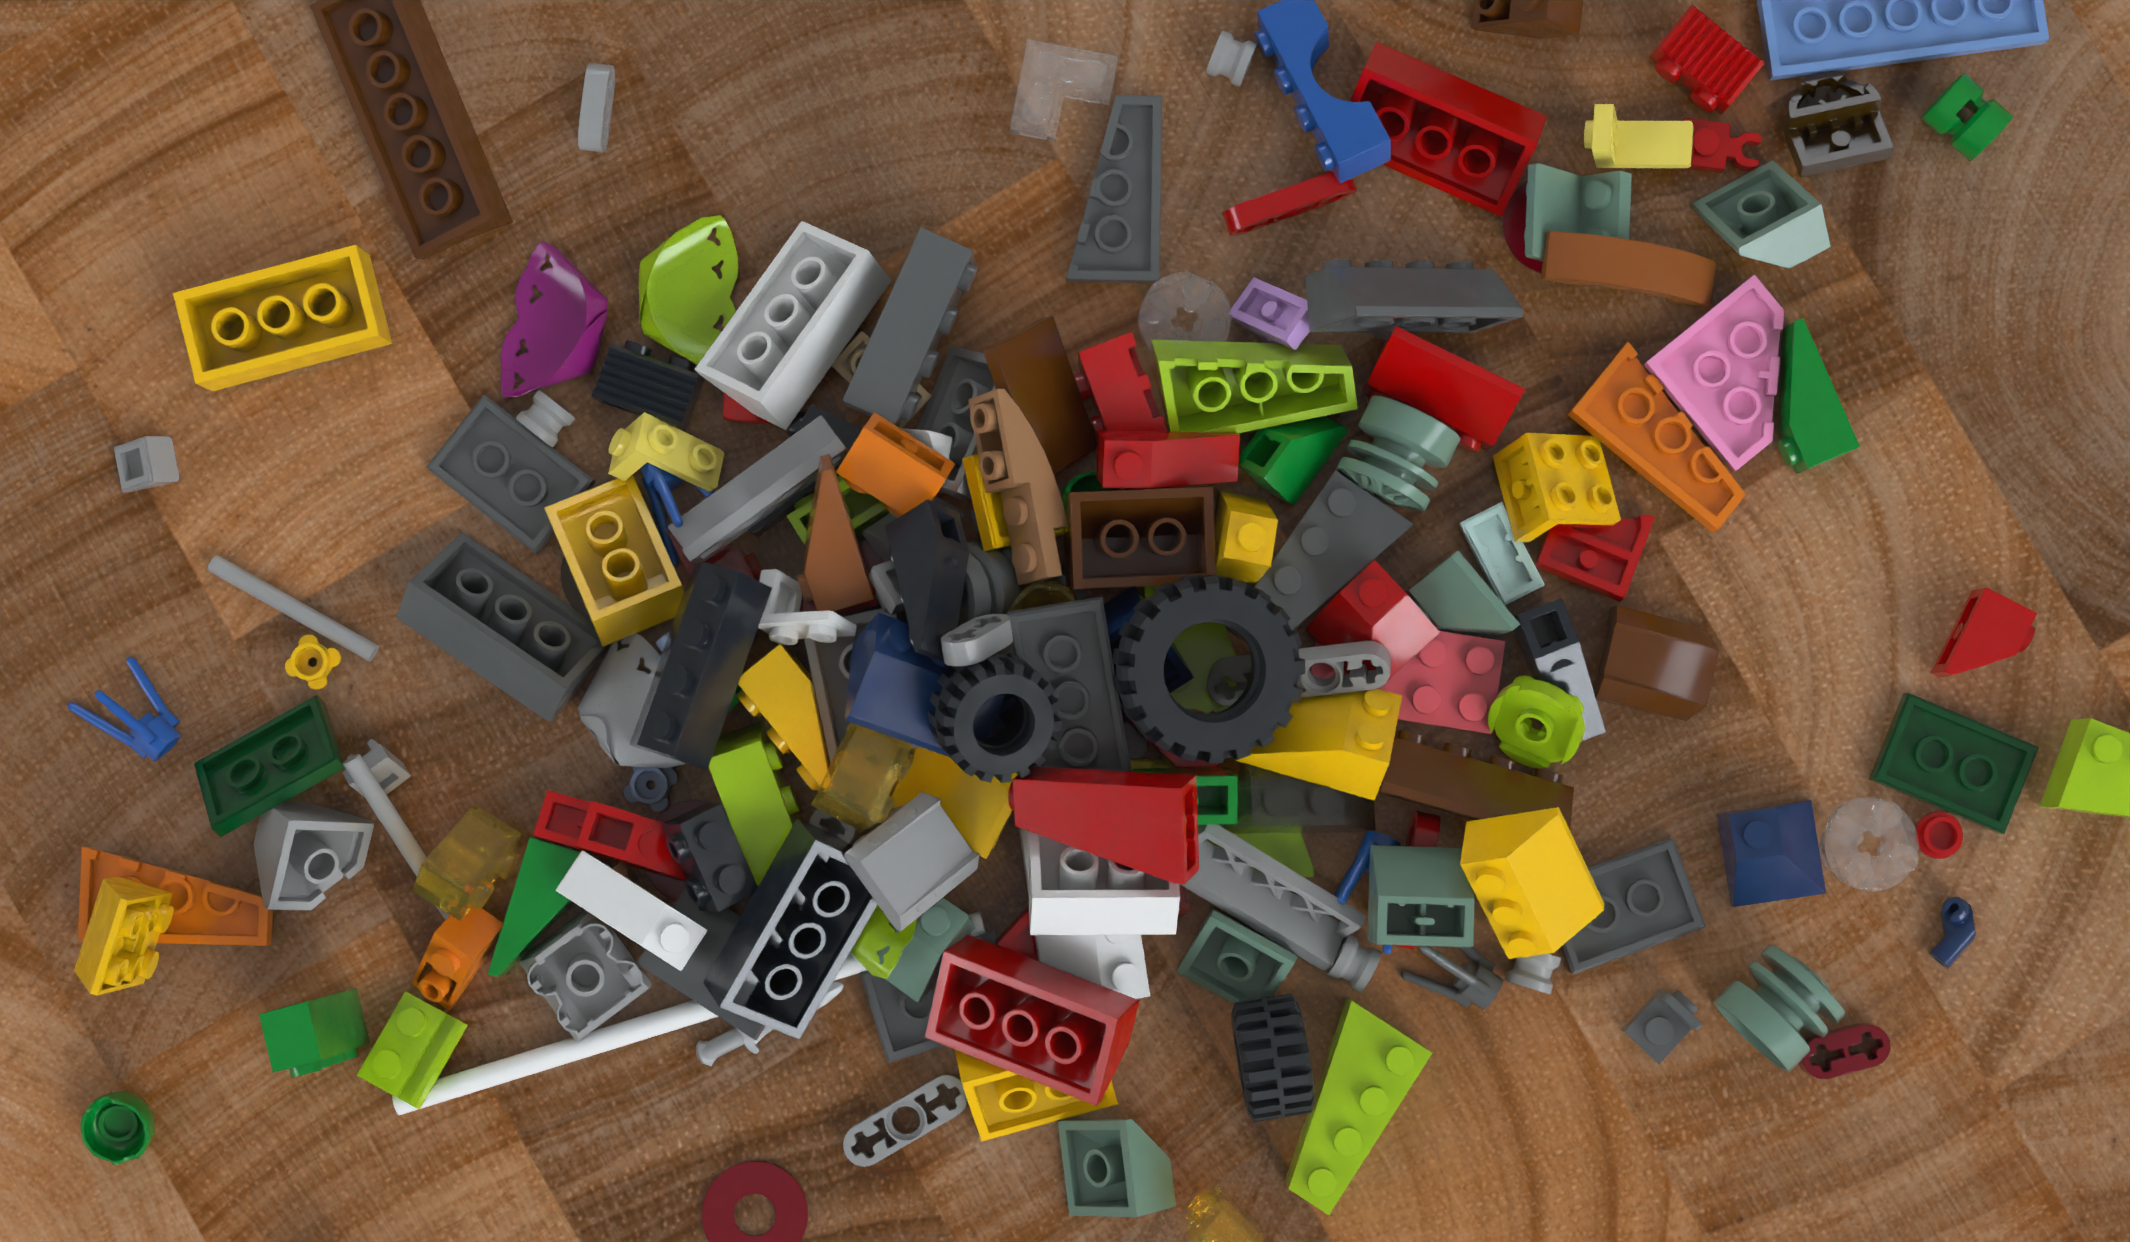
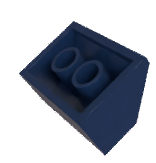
(894, 685)

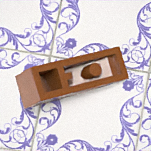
(831, 555)

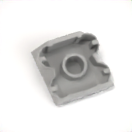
(912, 859)
(584, 973)

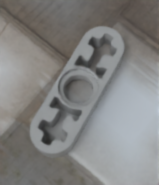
(870, 1127)

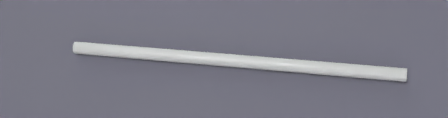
(592, 1044)

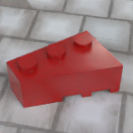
(1117, 388)

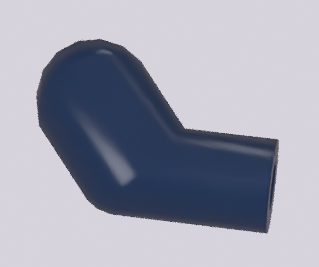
(1958, 931)

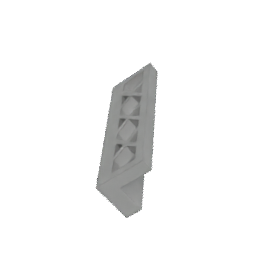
(757, 491)
(1264, 898)

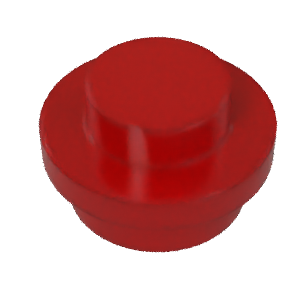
(1939, 835)

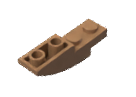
(1019, 469)

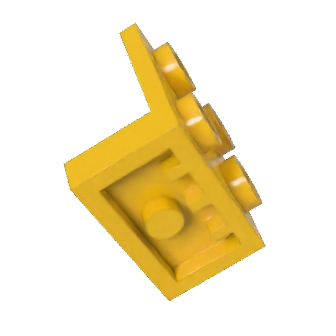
(1554, 483)

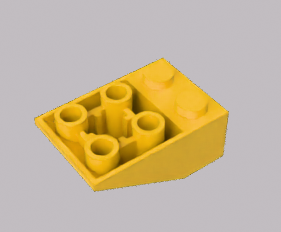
(786, 697)
(123, 935)

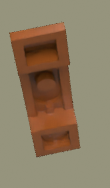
(1629, 266)

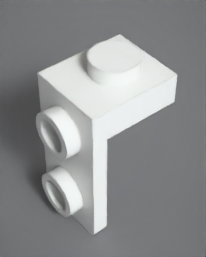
(786, 622)

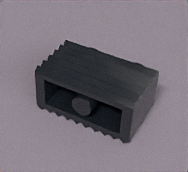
(647, 385)

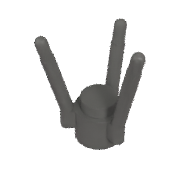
(1474, 981)

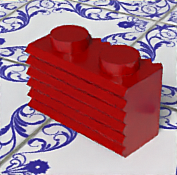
(1705, 61)

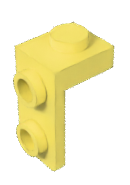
(1637, 142)
(666, 448)

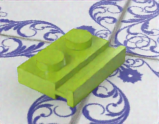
(412, 1050)

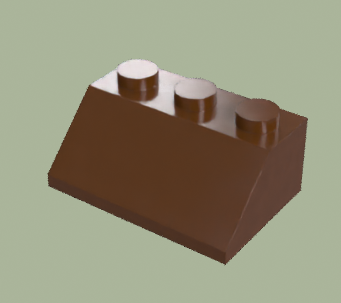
(1139, 537)

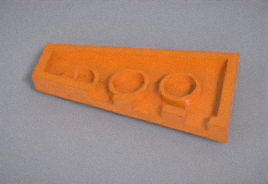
(1648, 433)
(202, 908)

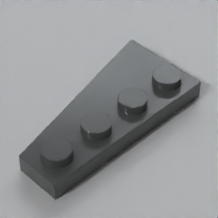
(1122, 213)

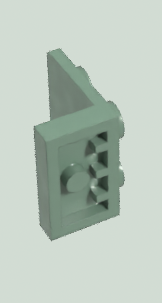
(1575, 204)

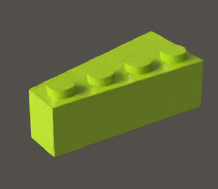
(1249, 384)
(2091, 770)
(1357, 1094)

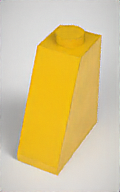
(1243, 537)

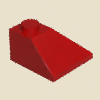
(1376, 611)

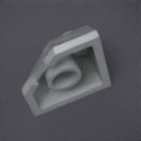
(306, 851)

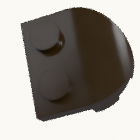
(1835, 124)

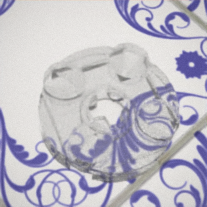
(1193, 295)
(1894, 856)

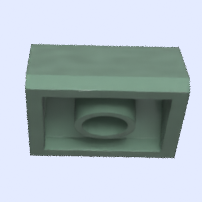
(1235, 960)

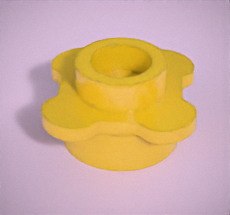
(299, 664)

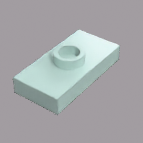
(1501, 559)

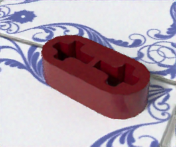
(1846, 1061)

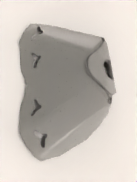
(616, 700)

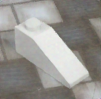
(631, 910)

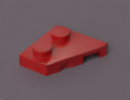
(1596, 555)

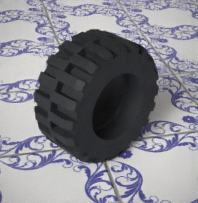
(1271, 681)

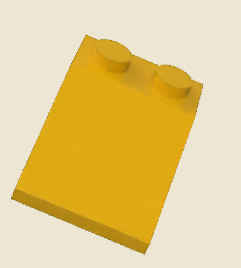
(616, 559)
(1335, 741)

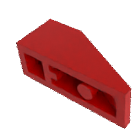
(1165, 458)

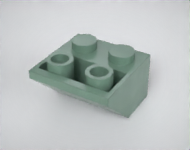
(1419, 897)

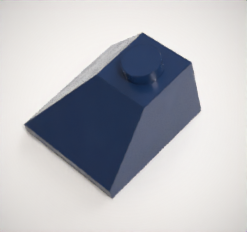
(1771, 853)

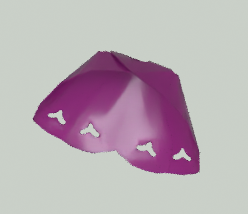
(558, 329)

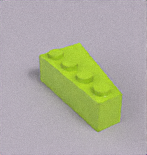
(754, 794)

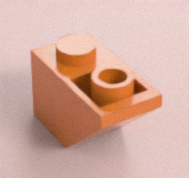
(456, 956)

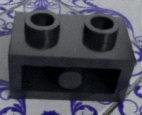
(709, 858)

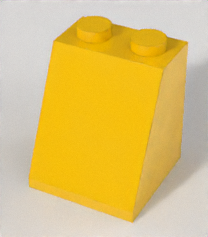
(973, 805)

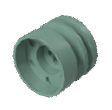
(1396, 458)
(1779, 1007)

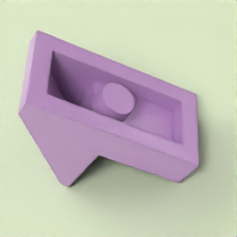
(1272, 314)

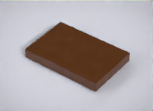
(1042, 384)

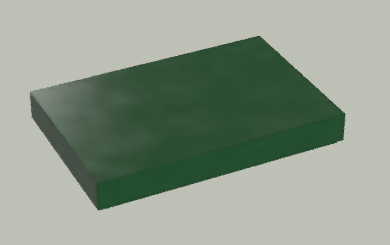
(1953, 763)
(268, 766)

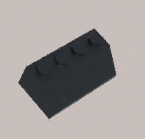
(701, 664)
(793, 933)

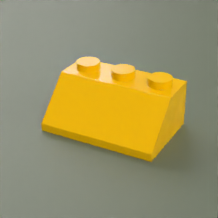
(1529, 880)
(1012, 1103)

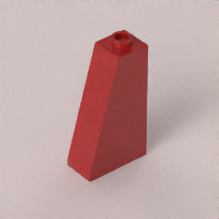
(1117, 815)

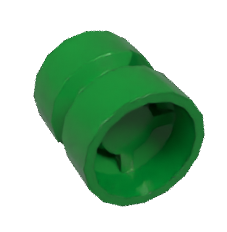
(1979, 128)

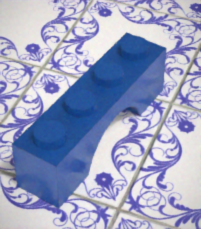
(1346, 132)

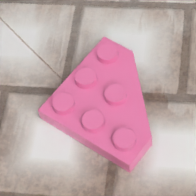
(1727, 372)

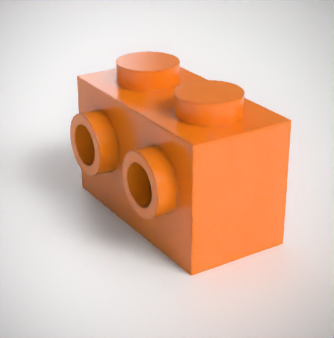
(894, 466)

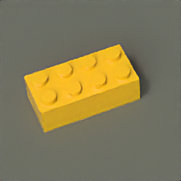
(282, 318)

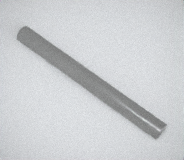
(293, 608)
(387, 814)

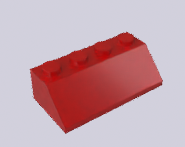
(1449, 128)
(1030, 1018)

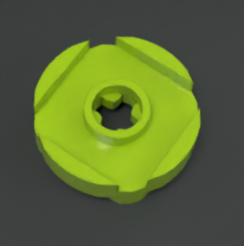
(1549, 704)

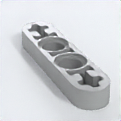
(1334, 655)

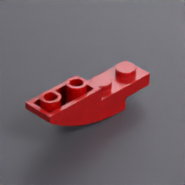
(607, 833)

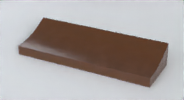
(412, 121)

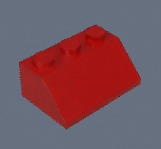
(1444, 387)

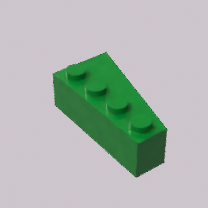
(314, 1033)

